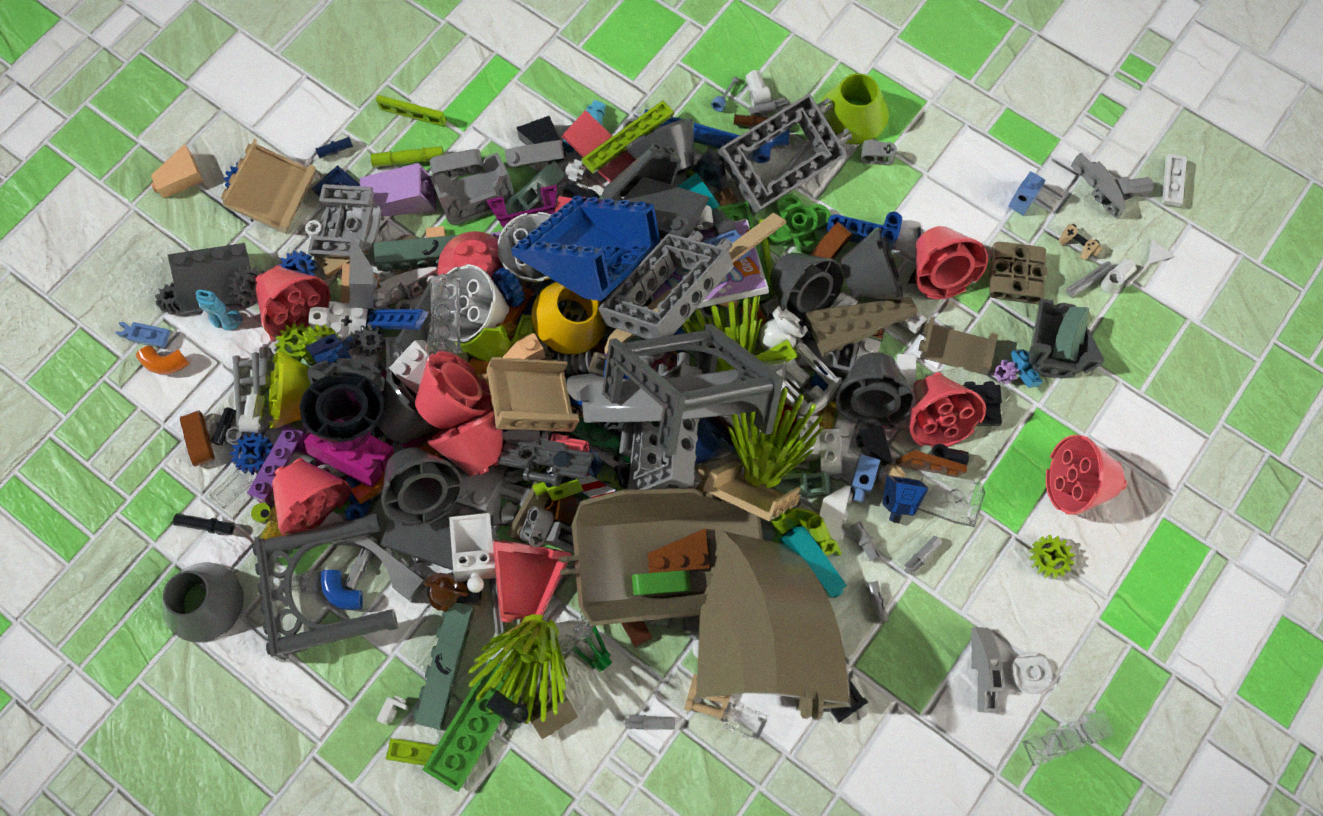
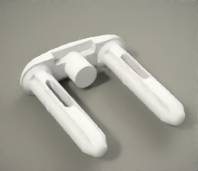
(821, 397)

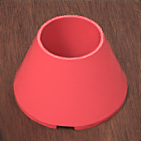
(947, 262)
(451, 391)

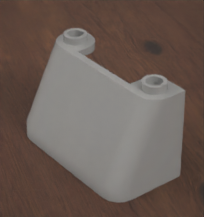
(468, 196)

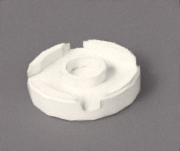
(1031, 672)

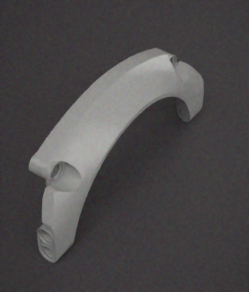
(638, 406)

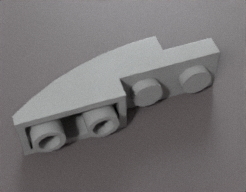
(1105, 187)
(990, 670)

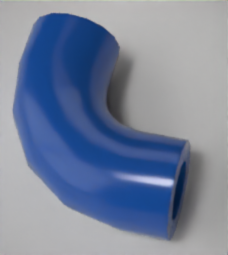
(762, 154)
(355, 509)
(337, 594)

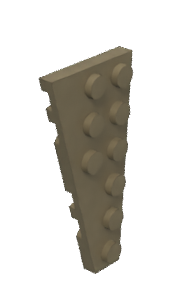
(852, 323)

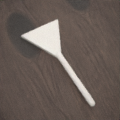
(1156, 254)

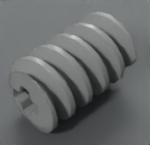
(576, 364)

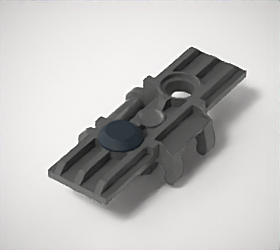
(549, 453)

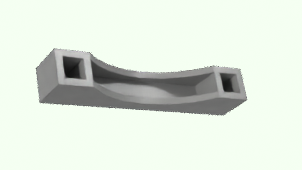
(403, 580)

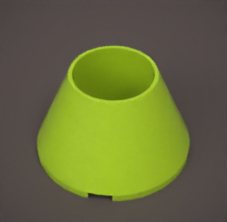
(862, 121)

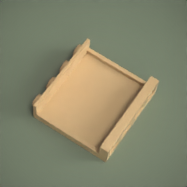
(268, 187)
(530, 395)
(732, 487)

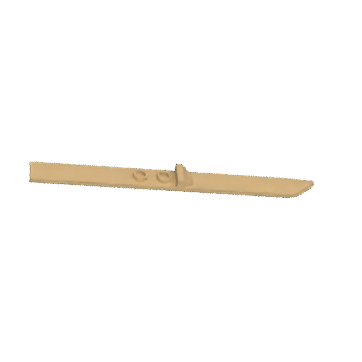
(738, 249)

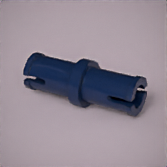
(334, 147)

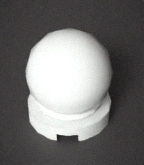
(783, 327)

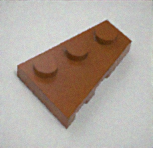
(930, 463)
(681, 555)

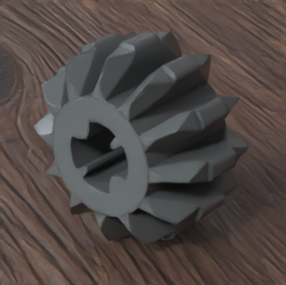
(167, 299)
(375, 338)

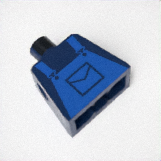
(330, 348)
(902, 496)

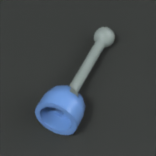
(719, 102)

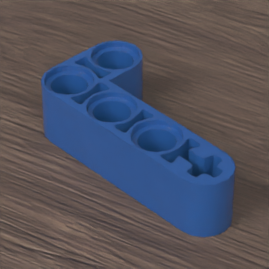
(864, 227)

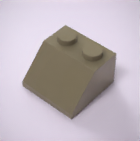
(553, 722)

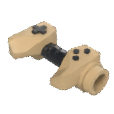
(1091, 246)

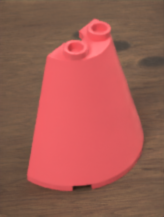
(525, 578)

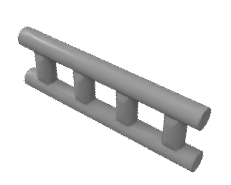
(239, 381)

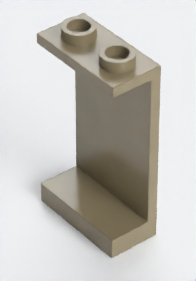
(957, 348)

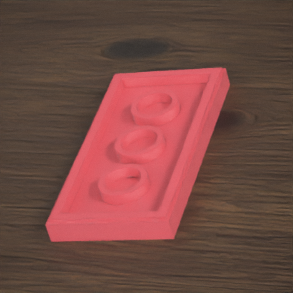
(589, 134)

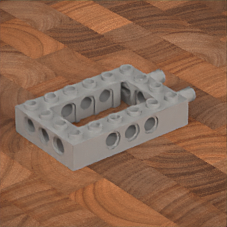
(817, 130)
(707, 266)
(679, 468)

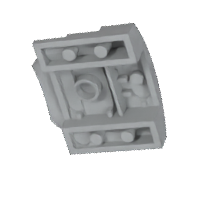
(348, 216)

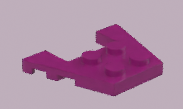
(498, 206)

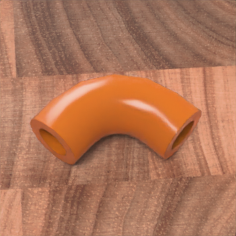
(161, 364)

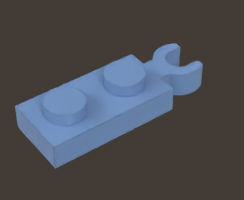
(144, 334)

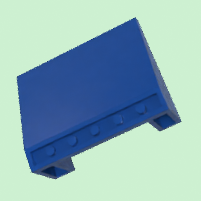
(591, 244)

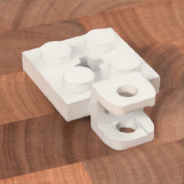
(335, 314)

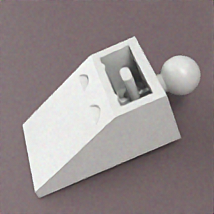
(472, 550)

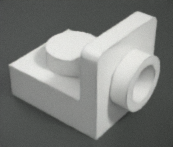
(389, 711)

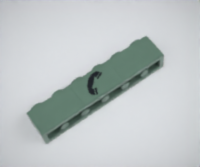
(409, 252)
(444, 667)

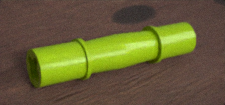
(405, 156)

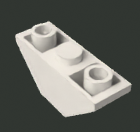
(834, 512)

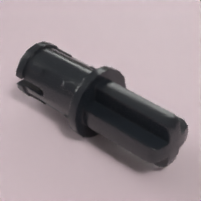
(223, 425)

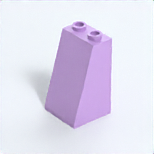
(402, 190)

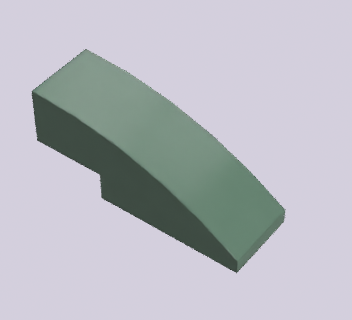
(1071, 334)
(810, 484)

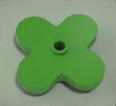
(800, 223)

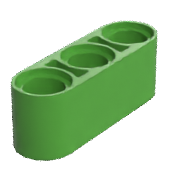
(661, 582)

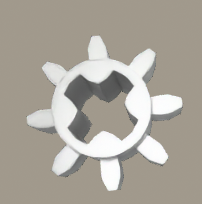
(576, 171)

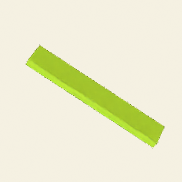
(617, 144)

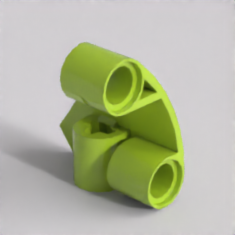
(488, 344)
(813, 523)

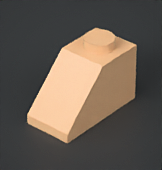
(526, 348)

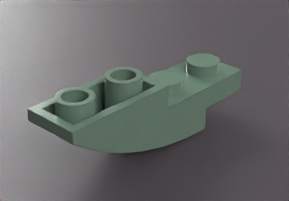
(531, 193)

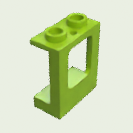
(781, 351)

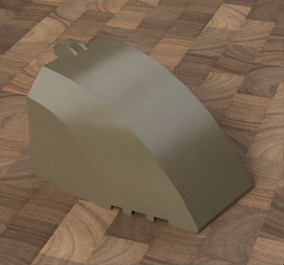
(622, 527)
(769, 629)

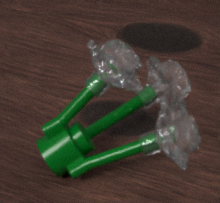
(582, 631)

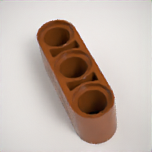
(833, 242)
(197, 438)

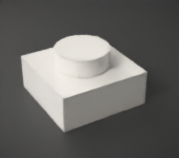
(914, 323)

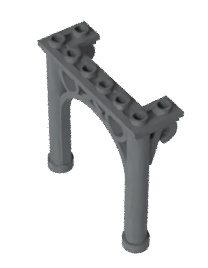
(273, 548)

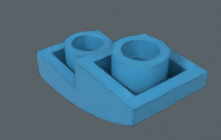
(1028, 375)

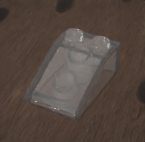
(952, 498)

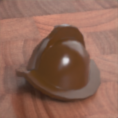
(444, 590)

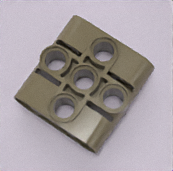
(1003, 282)

